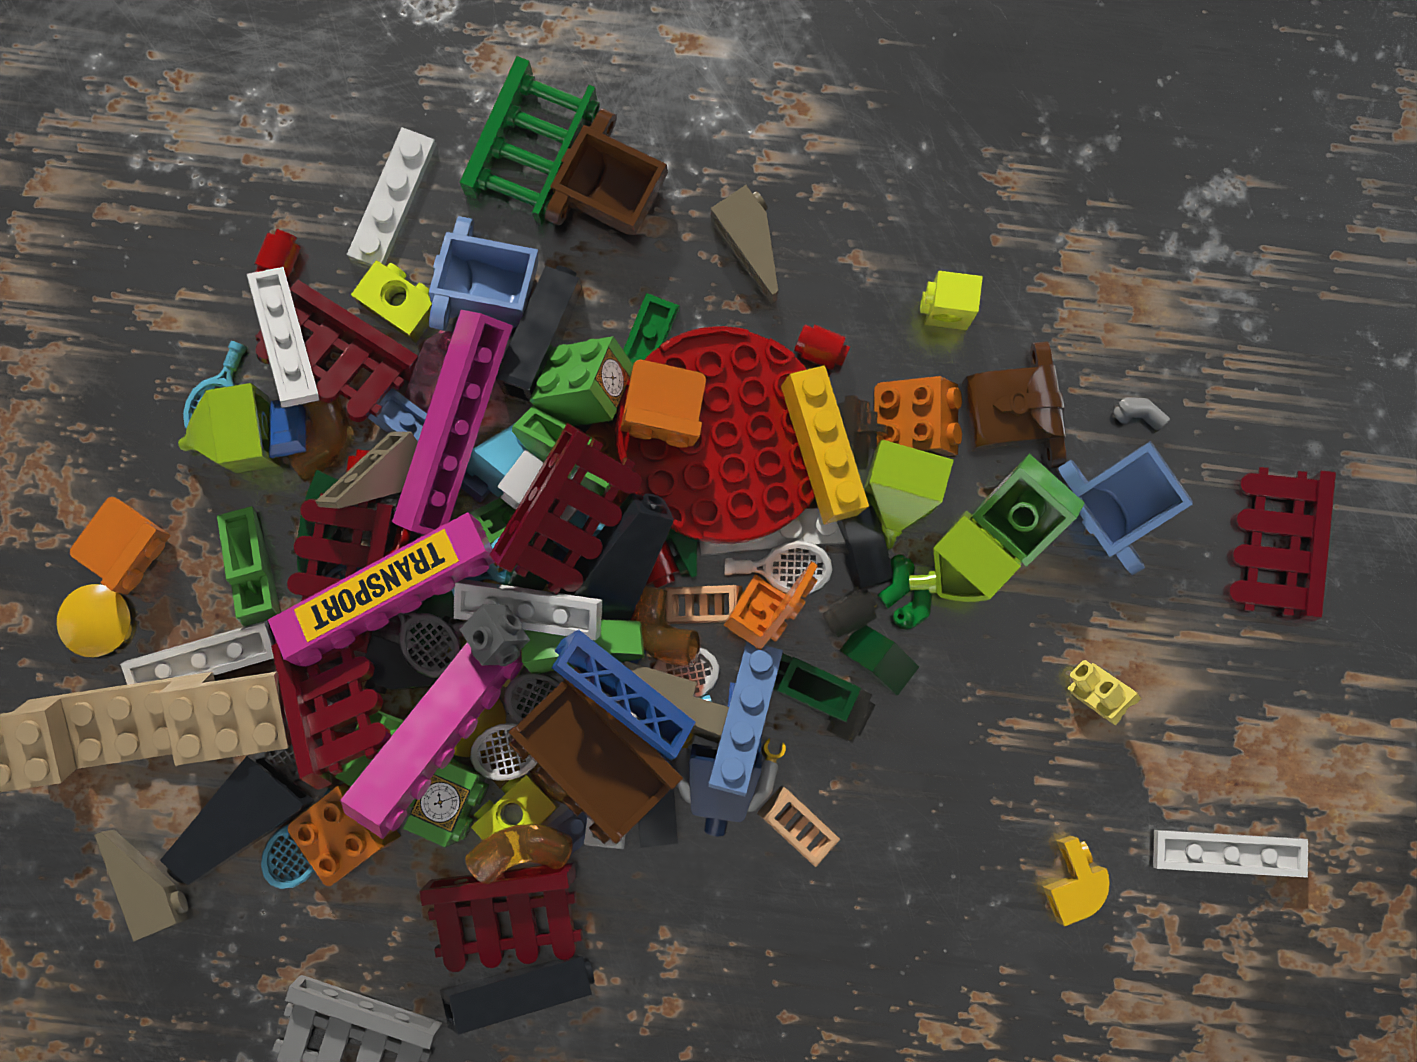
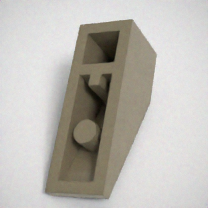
(745, 227)
(375, 475)
(144, 893)

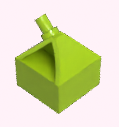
(232, 428)
(904, 486)
(967, 564)

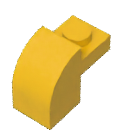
(1083, 890)

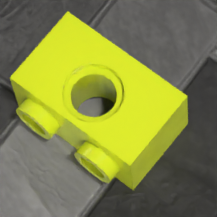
(378, 288)
(951, 300)
(523, 792)

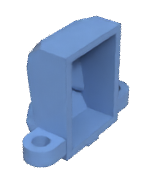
(480, 277)
(1127, 501)

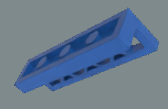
(627, 689)

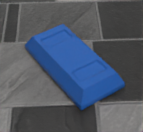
(286, 430)

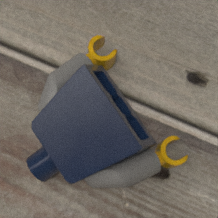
(719, 805)

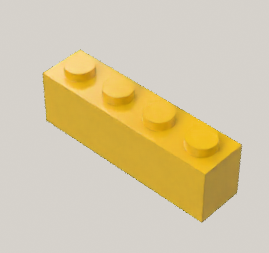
(824, 444)

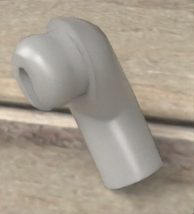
(1140, 408)

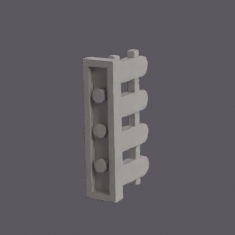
(344, 1010)

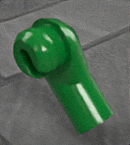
(902, 569)
(915, 611)

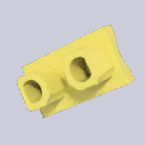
(1102, 691)

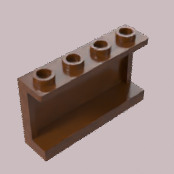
(593, 761)

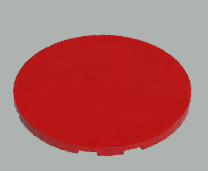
(747, 464)

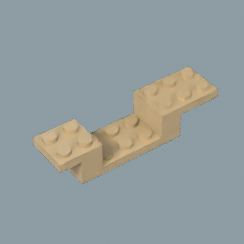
(174, 716)

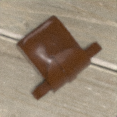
(605, 179)
(1018, 407)

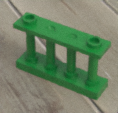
(508, 114)

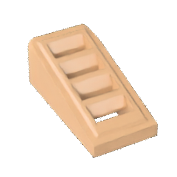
(672, 603)
(776, 804)

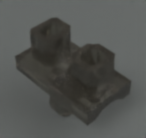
(860, 427)

